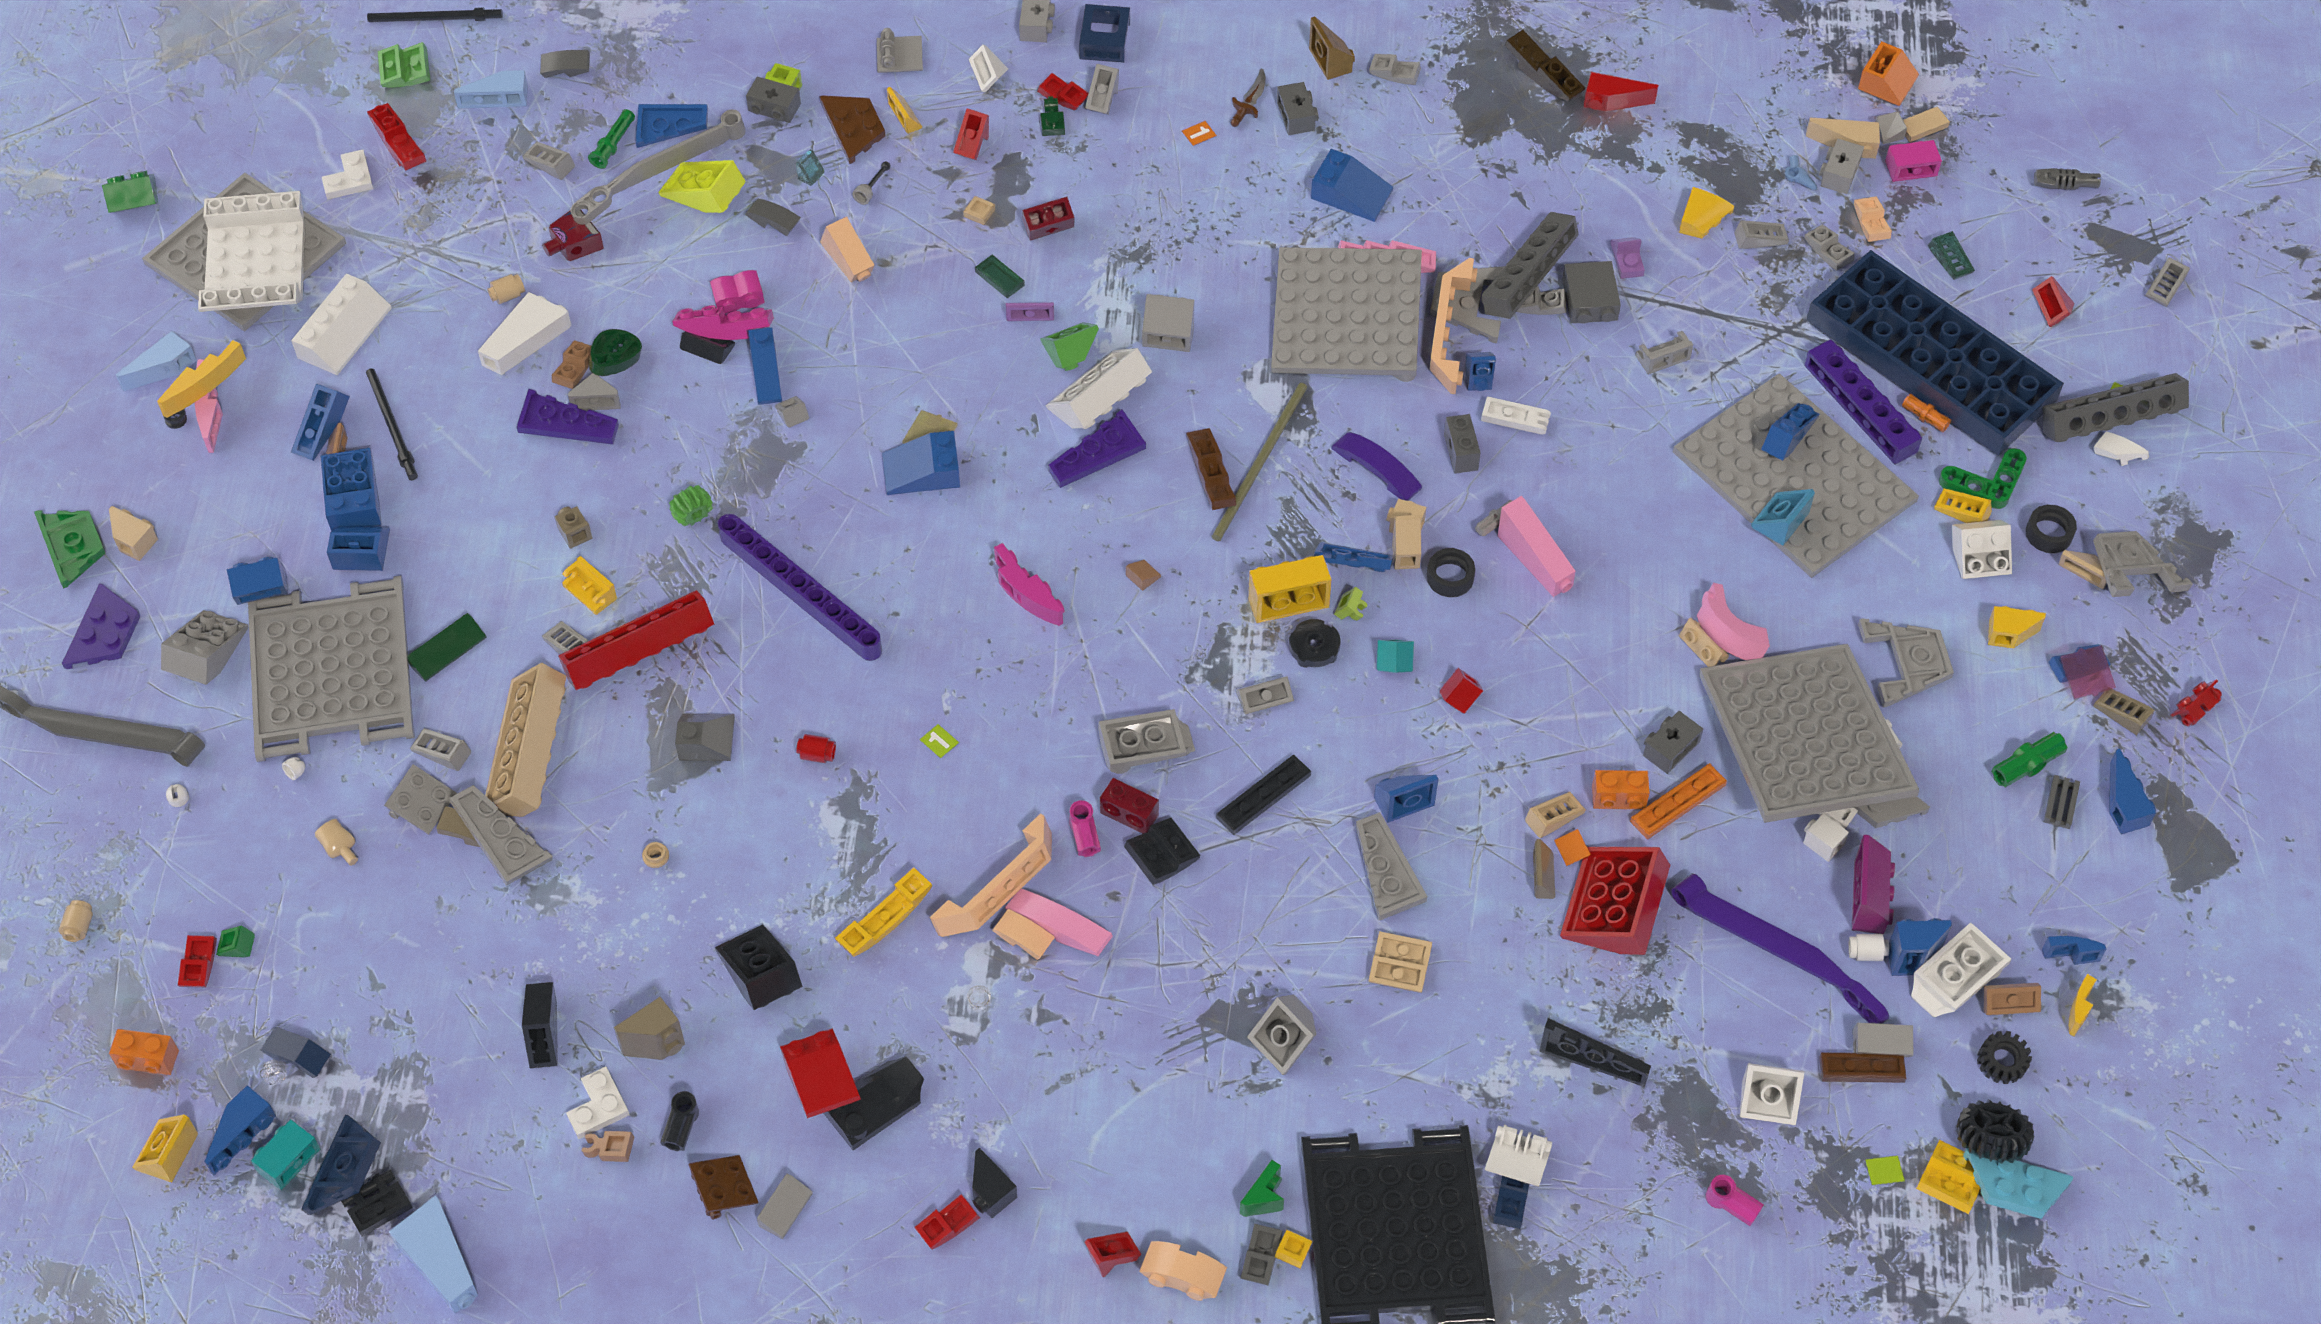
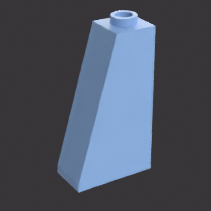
(432, 1249)

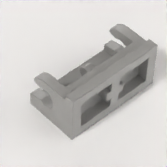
(1665, 354)
(1883, 1039)

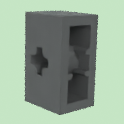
(773, 99)
(1296, 108)
(1462, 443)
(1672, 741)

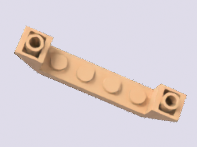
(1447, 370)
(953, 919)

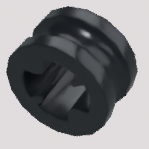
(176, 422)

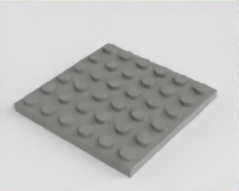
(184, 252)
(1347, 311)

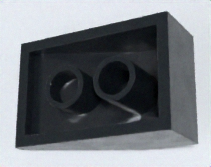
(759, 967)

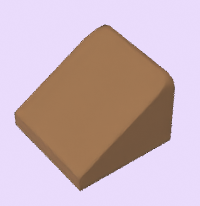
(1142, 574)

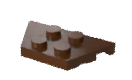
(853, 123)

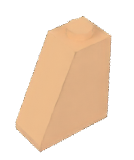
(847, 250)

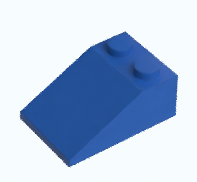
(1350, 186)
(922, 464)

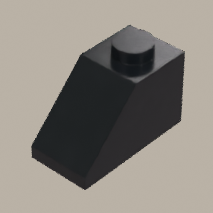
(991, 1186)

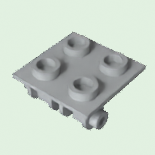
(898, 53)
(419, 799)

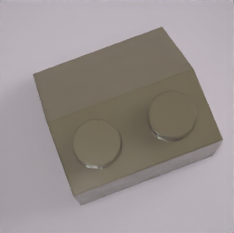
(650, 1032)

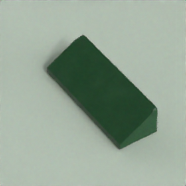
(446, 647)

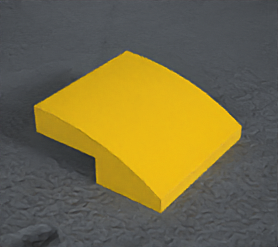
(1950, 1178)

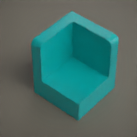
(1395, 655)

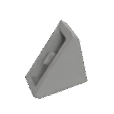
(594, 395)

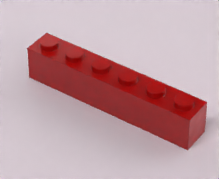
(636, 640)

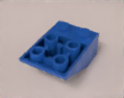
(350, 489)

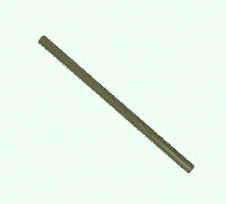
(1259, 461)

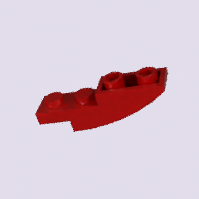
(396, 137)

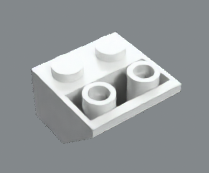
(1982, 548)

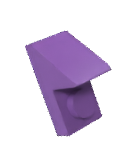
(1628, 257)

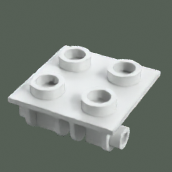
(1519, 1155)

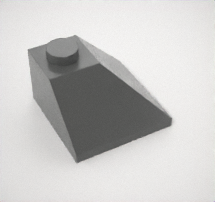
(705, 737)

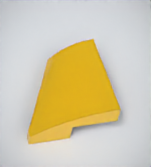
(1703, 212)

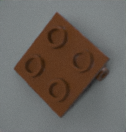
(722, 1184)

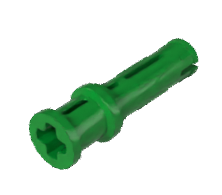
(608, 145)

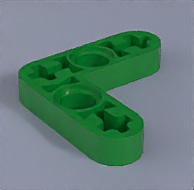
(1988, 487)

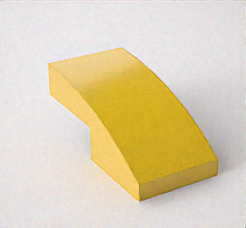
(2080, 1007)

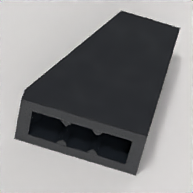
(540, 1025)

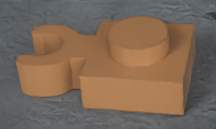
(612, 1147)

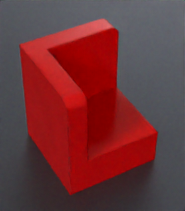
(1461, 690)

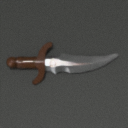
(1250, 99)

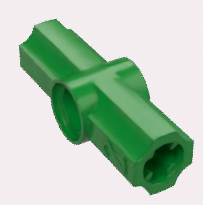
(2029, 759)

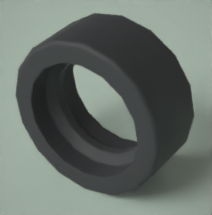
(2044, 542)
(1455, 557)

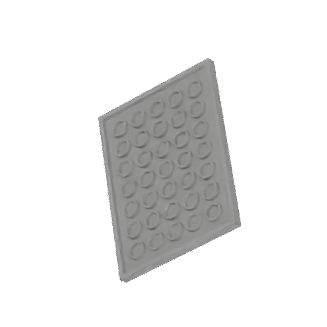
(1850, 485)
(1807, 733)

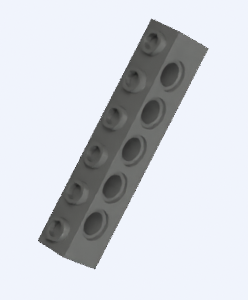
(1530, 265)
(2099, 411)

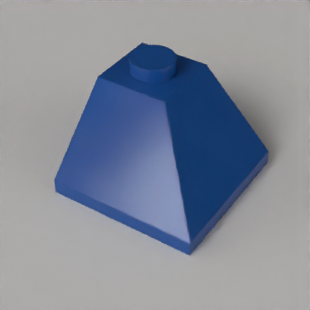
(1405, 795)

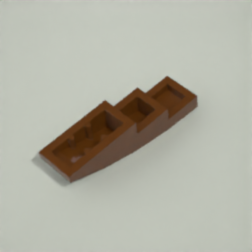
(1211, 469)

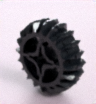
(1995, 1131)

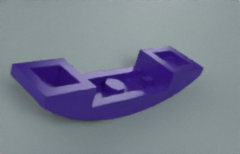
(1380, 462)

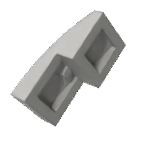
(1389, 68)

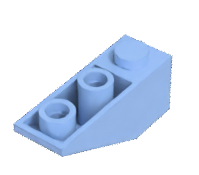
(159, 362)

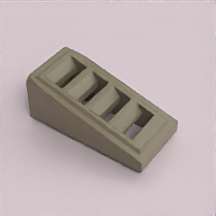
(2135, 707)

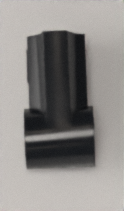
(680, 1123)

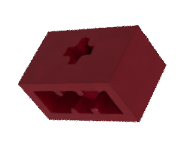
(1048, 218)

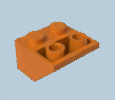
(1888, 74)

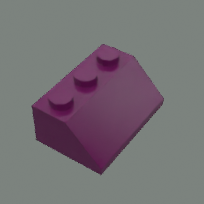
(1872, 887)

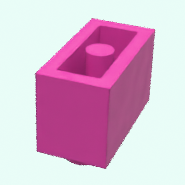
(1913, 160)

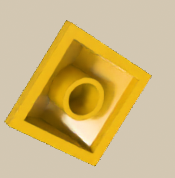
(166, 1147)

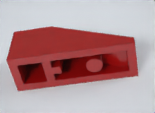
(1617, 93)

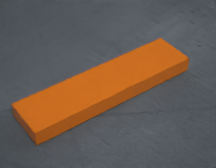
(1678, 801)

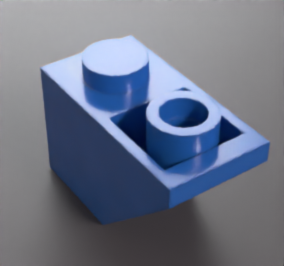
(1480, 370)

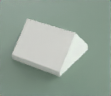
(1771, 1093)

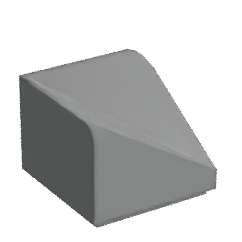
(1891, 127)

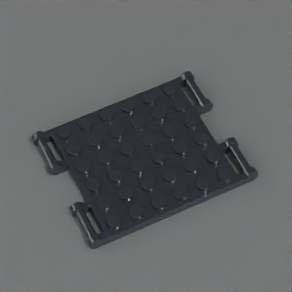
(1397, 1228)

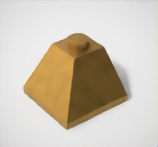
(1329, 50)

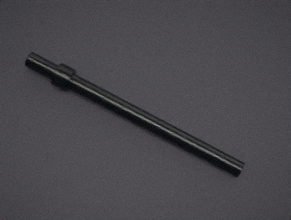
(478, 14)
(404, 456)

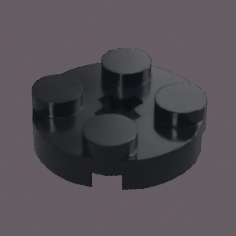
(1314, 656)

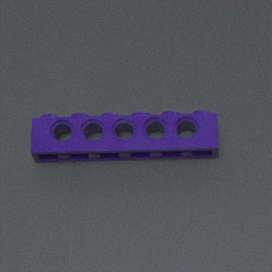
(1863, 401)

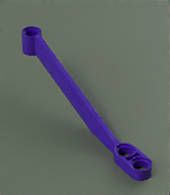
(1693, 894)

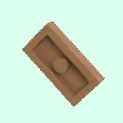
(2012, 998)

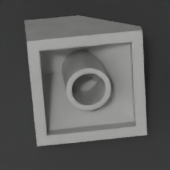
(1284, 1032)

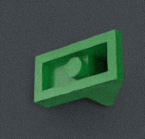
(1261, 1195)

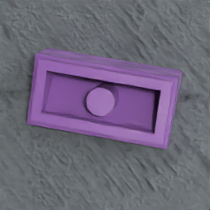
(1030, 311)

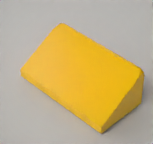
(902, 111)

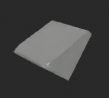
(792, 411)

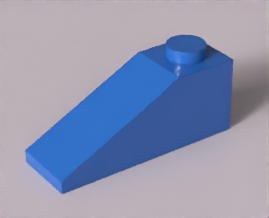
(765, 366)
(319, 421)

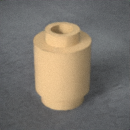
(506, 288)
(76, 921)

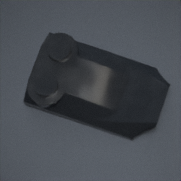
(884, 1097)

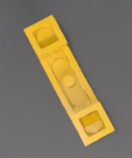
(887, 915)

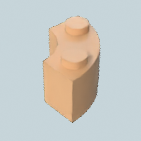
(1195, 1275)

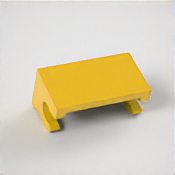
(589, 585)

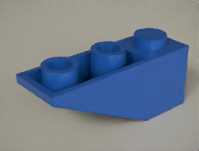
(1789, 431)
(2127, 798)
(239, 1124)

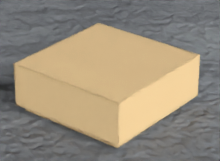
(979, 210)

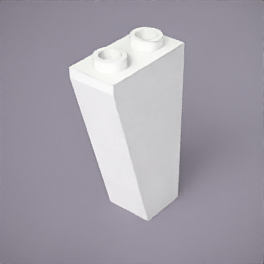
(523, 332)

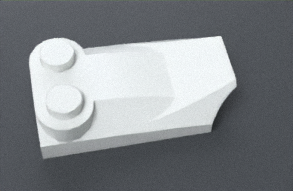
(1957, 971)

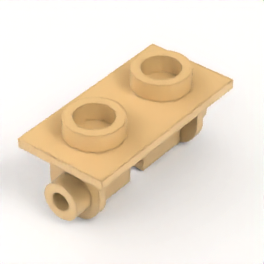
(1702, 644)

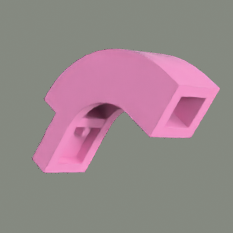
(1727, 630)

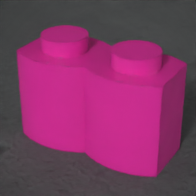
(737, 291)

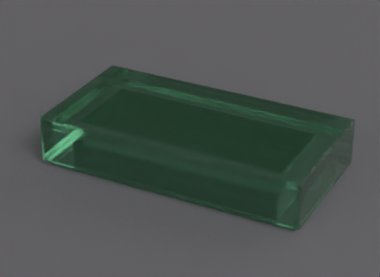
(999, 276)

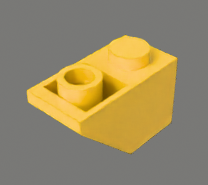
(2013, 626)

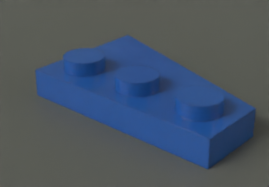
(668, 121)
(1354, 557)

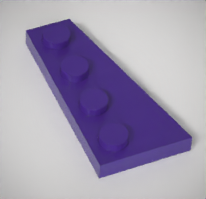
(555, 419)

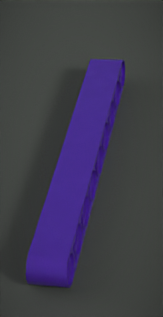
(803, 596)

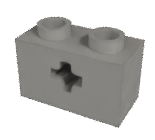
(1035, 20)
(1842, 166)

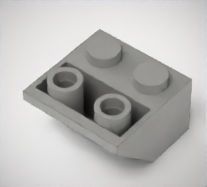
(1168, 323)

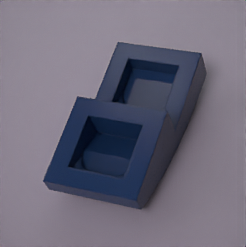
(1511, 1203)

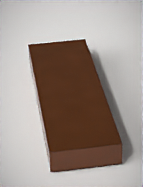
(1862, 1067)

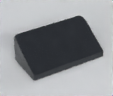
(707, 348)

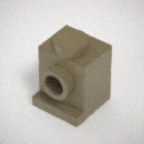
(570, 522)

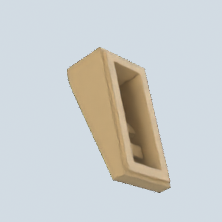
(1541, 822)

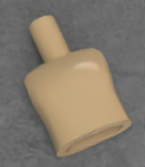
(336, 841)

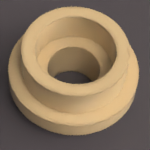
(652, 849)

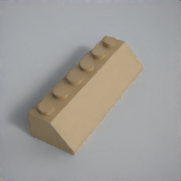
(526, 740)

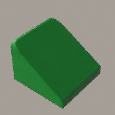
(235, 942)

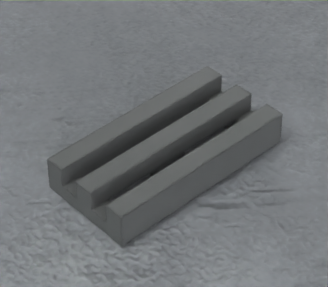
(2065, 784)

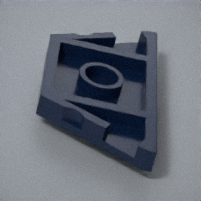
(343, 1167)

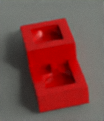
(1068, 95)
(198, 961)
(947, 1223)

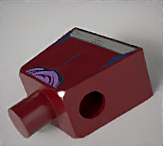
(572, 238)

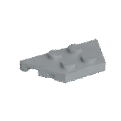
(1892, 811)

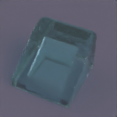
(809, 168)

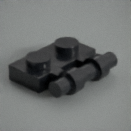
(379, 1208)

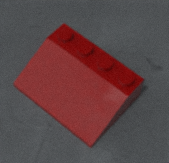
(1616, 898)

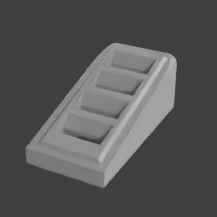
(551, 160)
(1752, 234)
(2175, 268)
(567, 631)
(453, 758)

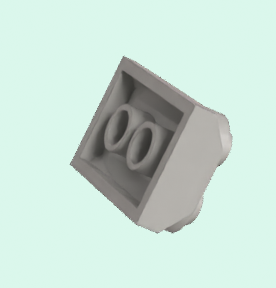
(1143, 739)

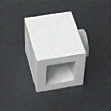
(1825, 836)

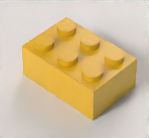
(1289, 588)

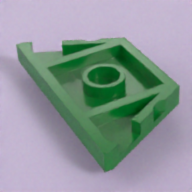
(70, 542)

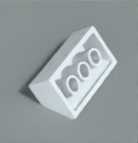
(340, 325)
(1100, 388)

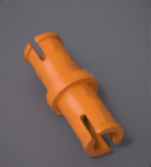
(1926, 413)

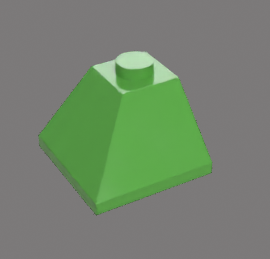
(1070, 345)

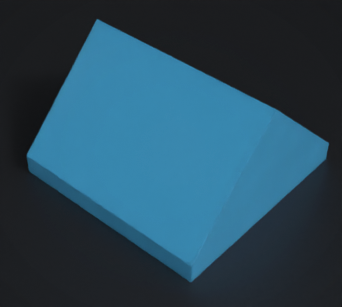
(1784, 514)

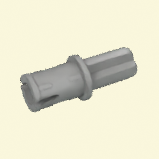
(1490, 522)

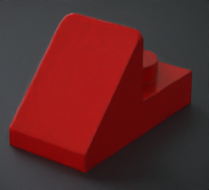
(971, 134)
(1112, 1250)

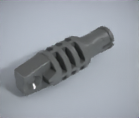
(2065, 179)

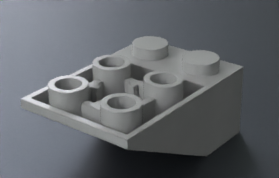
(202, 646)

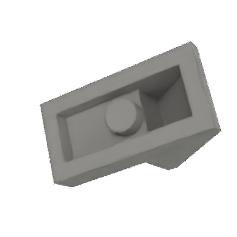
(1102, 88)

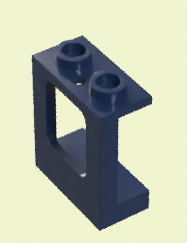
(1104, 45)

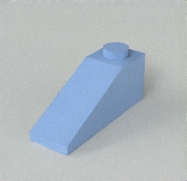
(496, 90)

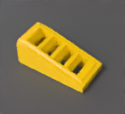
(1975, 503)

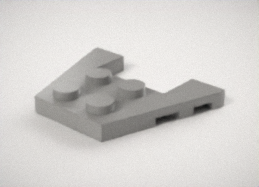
(1467, 303)
(2133, 555)
(1919, 657)

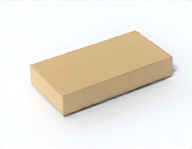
(1925, 124)

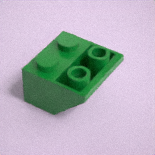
(130, 193)

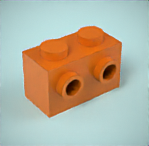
(1620, 789)
(144, 1052)

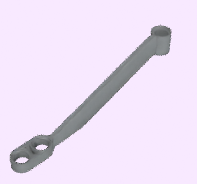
(730, 128)

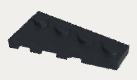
(1587, 1052)

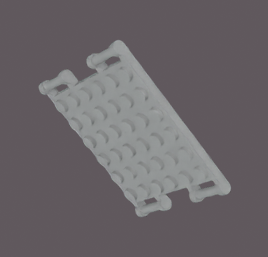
(329, 667)

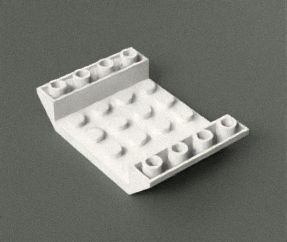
(253, 251)

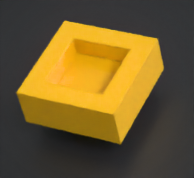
(1293, 1249)

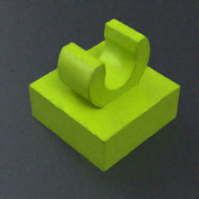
(1349, 603)

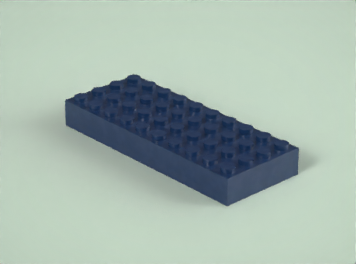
(1934, 352)

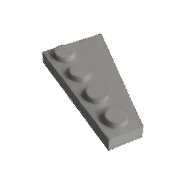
(503, 843)

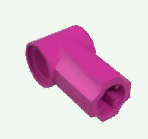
(1084, 829)
(1735, 1201)

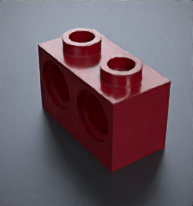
(1129, 806)

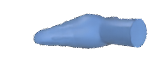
(1798, 174)

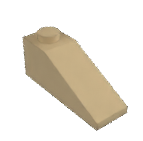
(1857, 132)

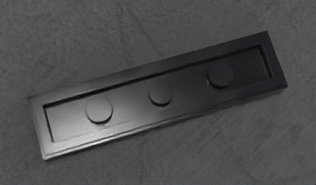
(1263, 794)

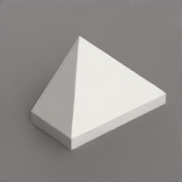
(986, 67)

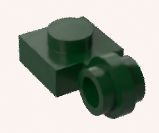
(1052, 121)

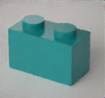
(285, 1154)

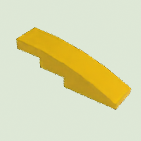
(195, 384)

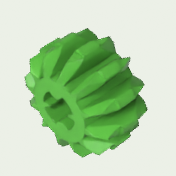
(691, 505)

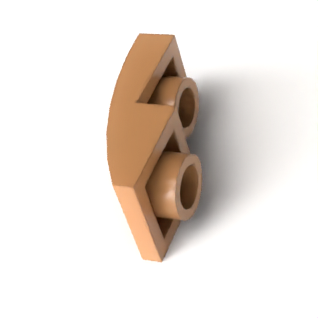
(573, 366)

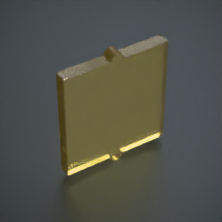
(928, 423)

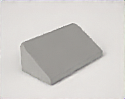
(1265, 695)
(784, 1206)

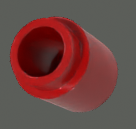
(816, 748)

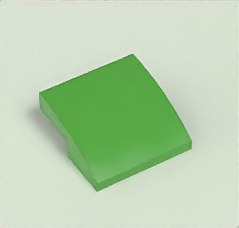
(403, 66)

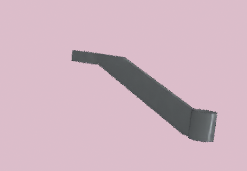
(180, 745)

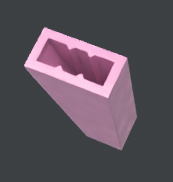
(1535, 547)

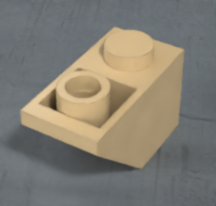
(131, 534)
(1407, 542)

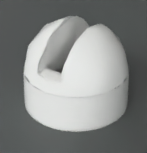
(293, 768)
(183, 795)

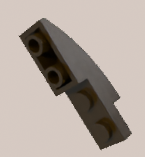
(1542, 69)

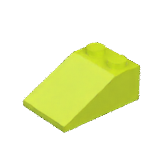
(704, 185)

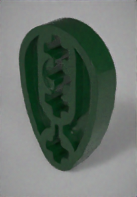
(605, 361)

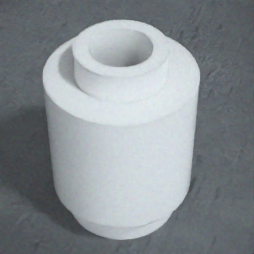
(1868, 947)

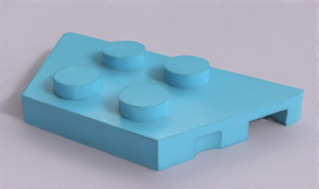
(2018, 1185)

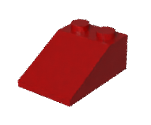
(819, 1073)

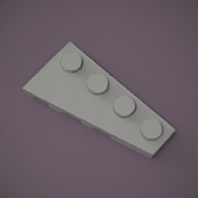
(1388, 871)

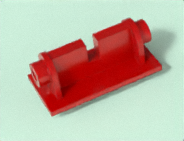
(2205, 696)

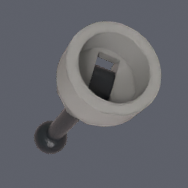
(863, 192)

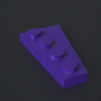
(1105, 447)

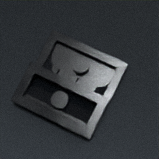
(1162, 851)

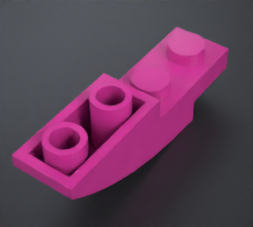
(714, 324)
(1026, 590)

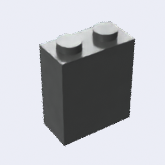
(1591, 292)

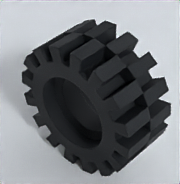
(2010, 1044)

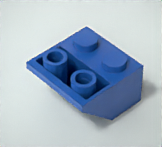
(358, 547)
(257, 580)
(1915, 943)

